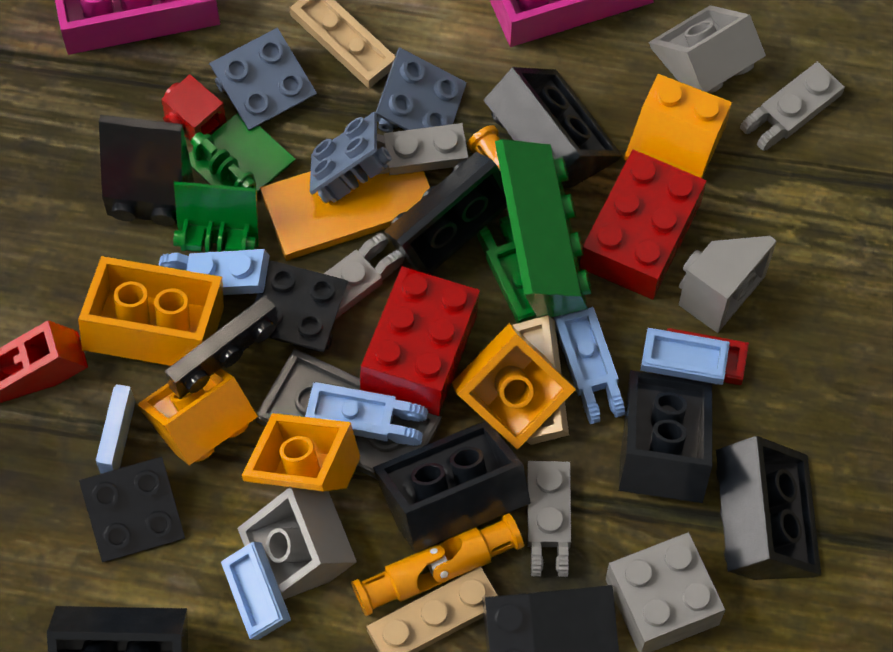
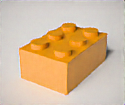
(149, 311)

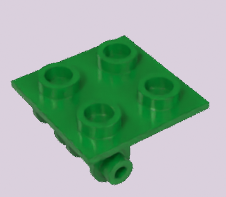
(238, 156)
(215, 216)

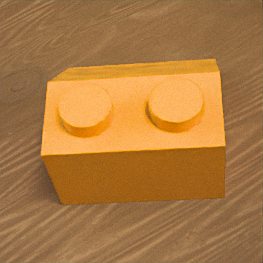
(680, 125)
(512, 386)
(199, 419)
(304, 454)

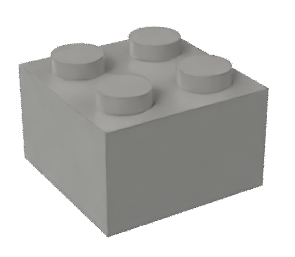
(665, 593)

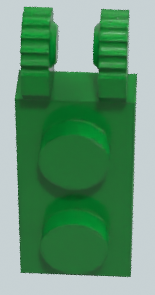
(506, 270)

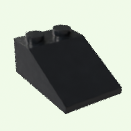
(140, 168)
(666, 437)
(552, 621)

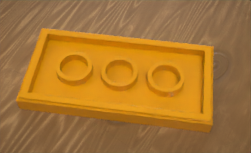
(309, 224)

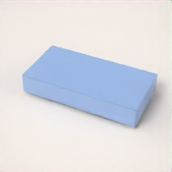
(685, 356)
(115, 429)
(255, 590)

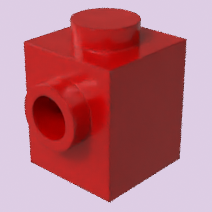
(193, 107)

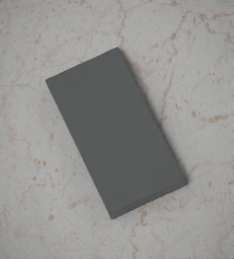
(291, 397)

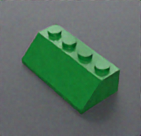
(542, 227)

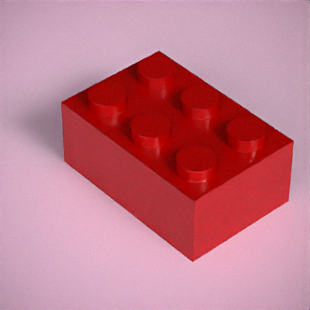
(642, 224)
(420, 339)

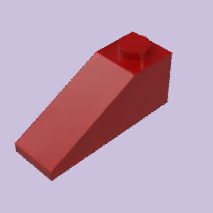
(40, 360)

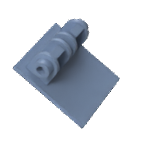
(262, 79)
(418, 95)
(347, 155)

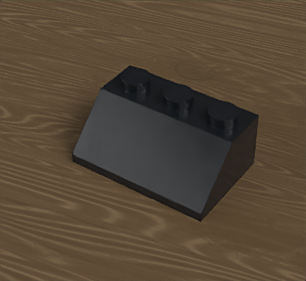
(543, 109)
(449, 214)
(452, 485)
(767, 511)
(118, 629)

